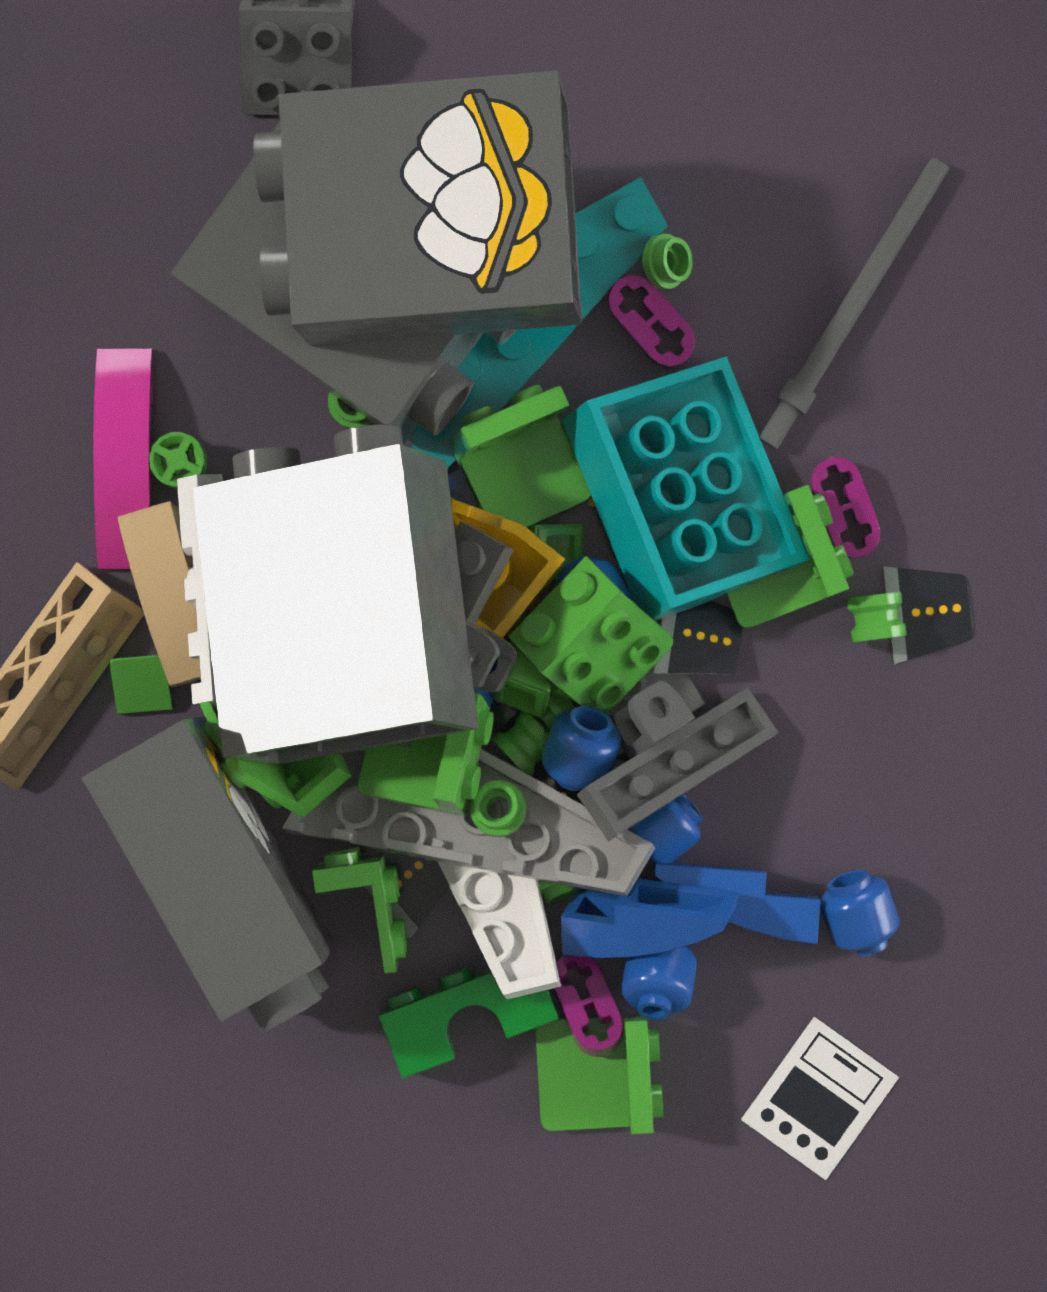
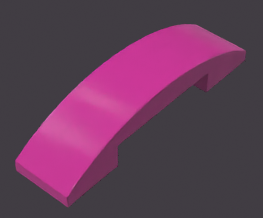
(121, 446)

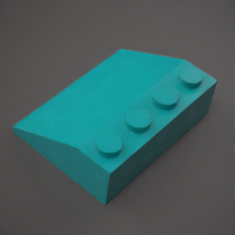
(684, 488)

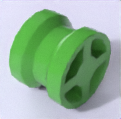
(170, 455)
(876, 617)
(522, 743)

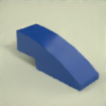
(769, 913)
(646, 922)

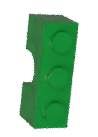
(419, 1023)

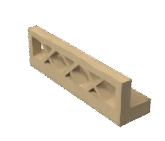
(63, 676)

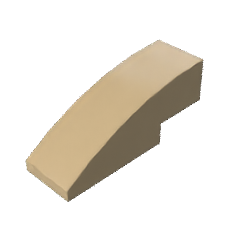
(159, 573)

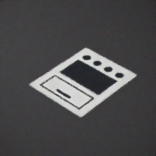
(820, 1098)

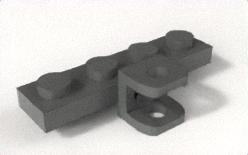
(480, 567)
(671, 753)

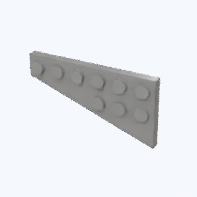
(552, 844)

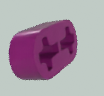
(661, 312)
(857, 501)
(599, 999)

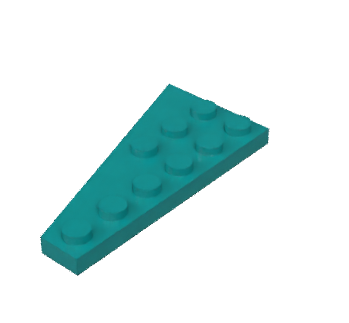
(608, 245)

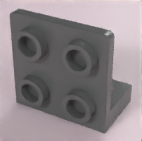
(293, 49)

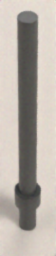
(798, 393)

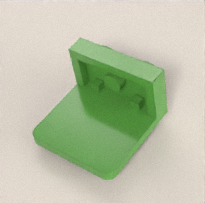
(521, 458)
(804, 584)
(591, 638)
(434, 772)
(292, 785)
(348, 869)
(598, 1091)

